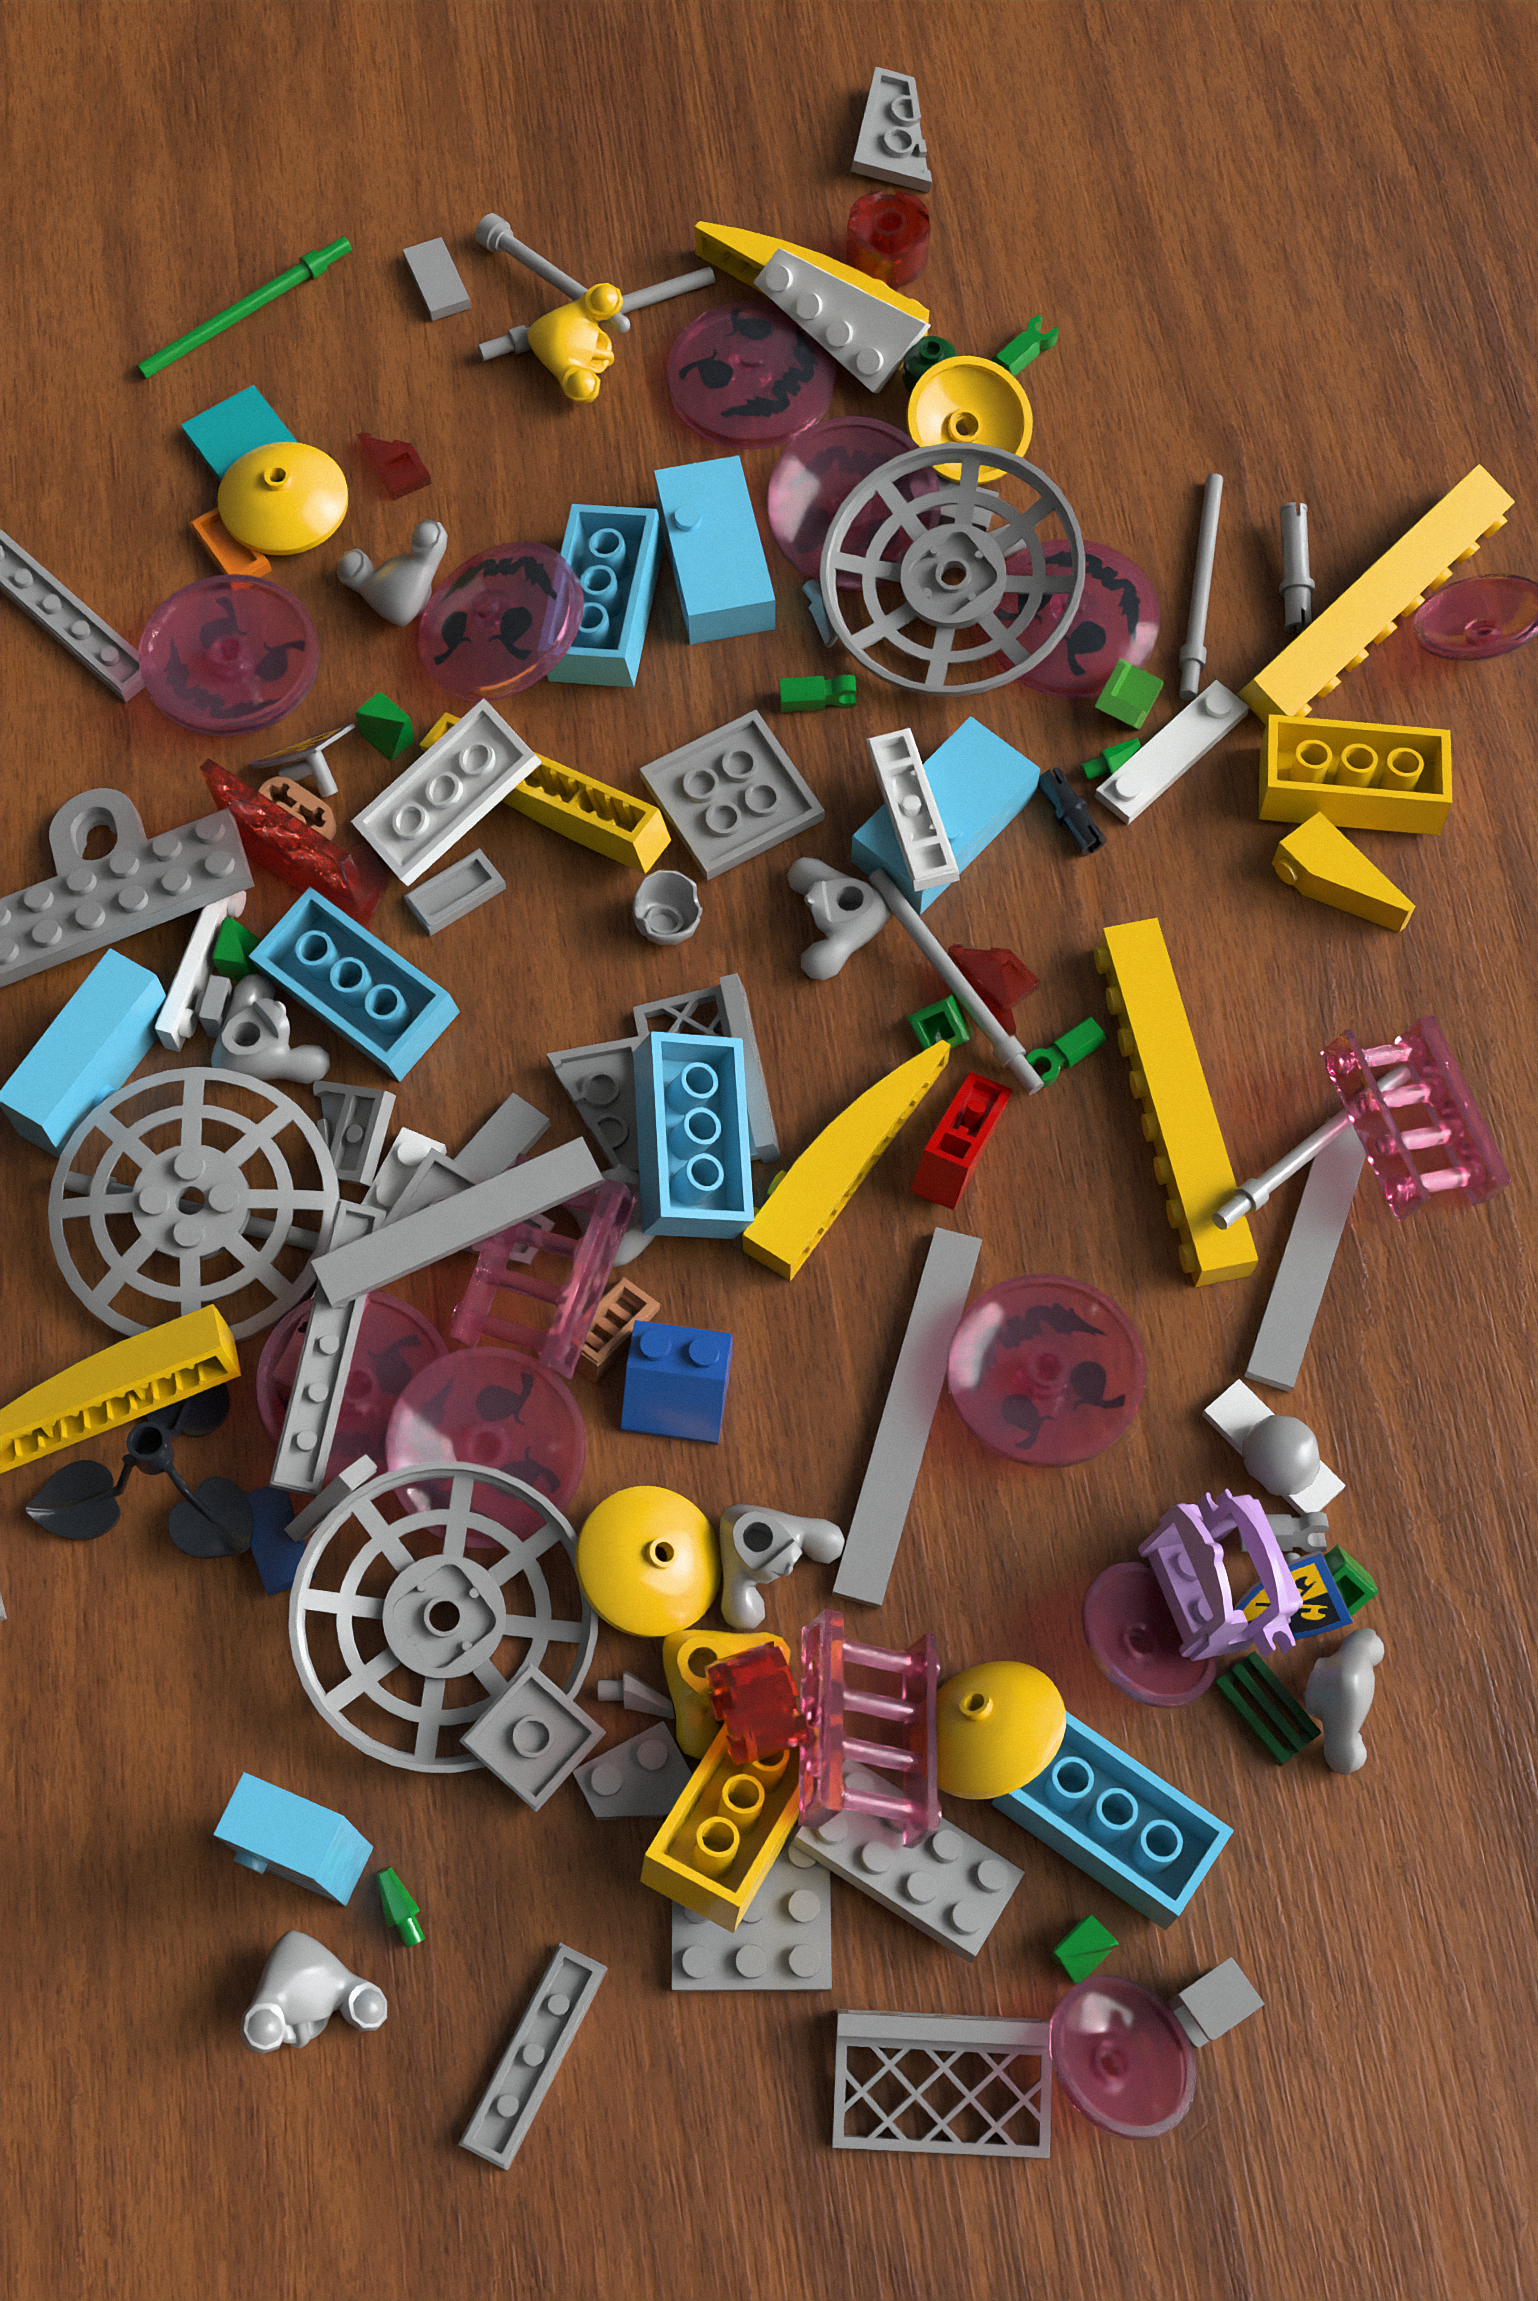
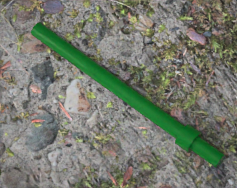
(311, 266)

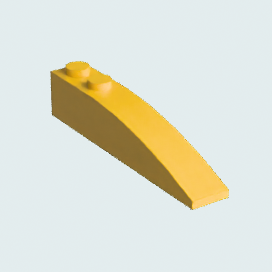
(747, 253)
(583, 809)
(835, 1165)
(119, 1386)

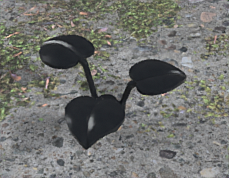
(207, 1525)

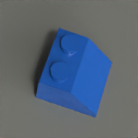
(676, 1382)

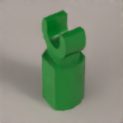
(1025, 347)
(815, 693)
(1068, 1049)

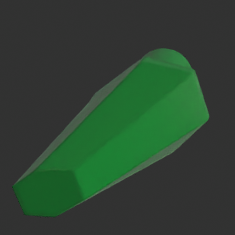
(1110, 759)
(399, 1907)

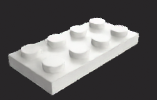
(446, 792)

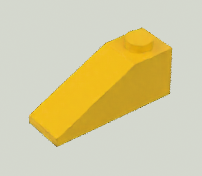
(1333, 871)

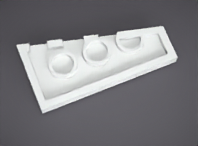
(849, 323)

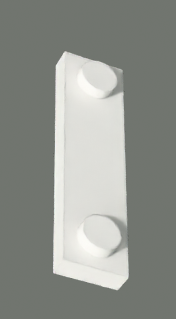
(1171, 752)
(912, 810)
(178, 1013)

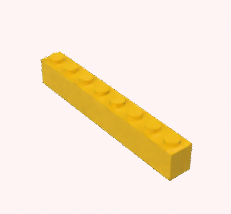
(1381, 593)
(1175, 1101)

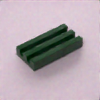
(1282, 1696)

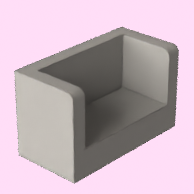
(1215, 2003)

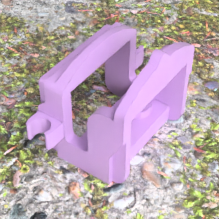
(1196, 1582)

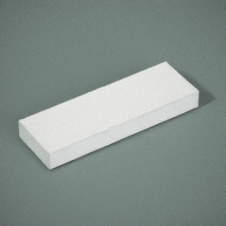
(1234, 1415)

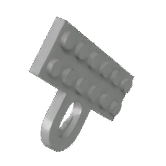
(122, 892)

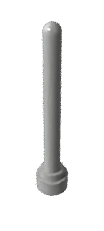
(496, 235)

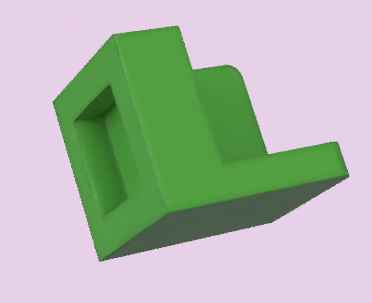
(1129, 694)

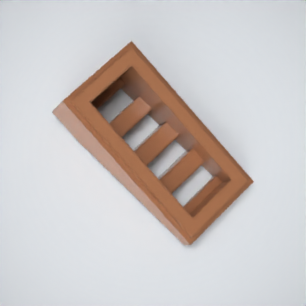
(596, 1354)

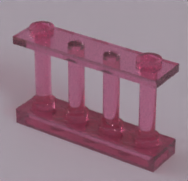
(1448, 1102)
(574, 1301)
(823, 1700)

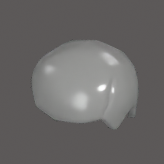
(666, 907)
(1281, 1454)

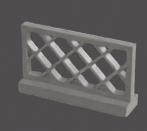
(736, 1023)
(943, 2033)

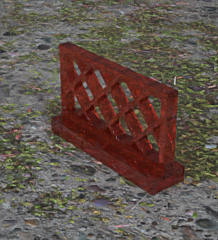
(288, 845)

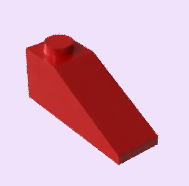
(960, 1141)

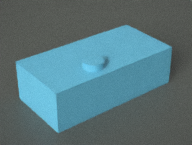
(715, 550)
(618, 567)
(977, 790)
(355, 983)
(84, 1053)
(692, 1136)
(1119, 1823)
(293, 1839)

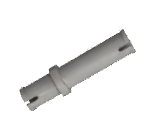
(1296, 582)

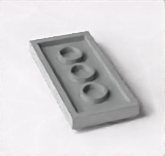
(942, 1886)

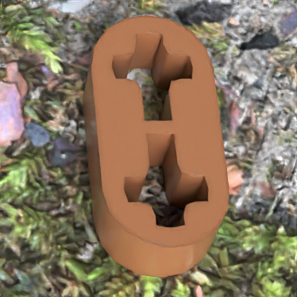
(302, 803)

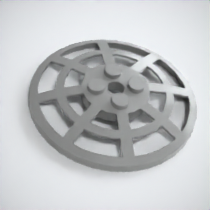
(948, 548)
(216, 1225)
(413, 1595)

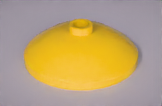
(976, 396)
(288, 513)
(625, 1577)
(996, 1729)

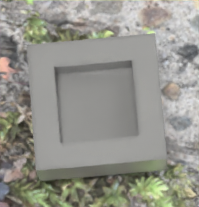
(214, 1004)

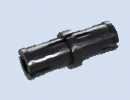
(1071, 811)

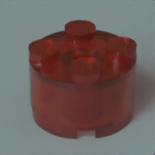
(889, 237)
(757, 1703)

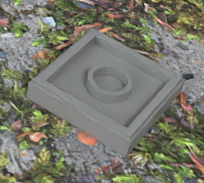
(532, 1736)

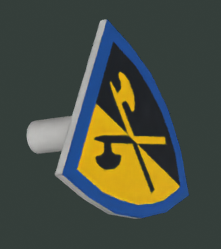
(312, 765)
(1322, 1602)

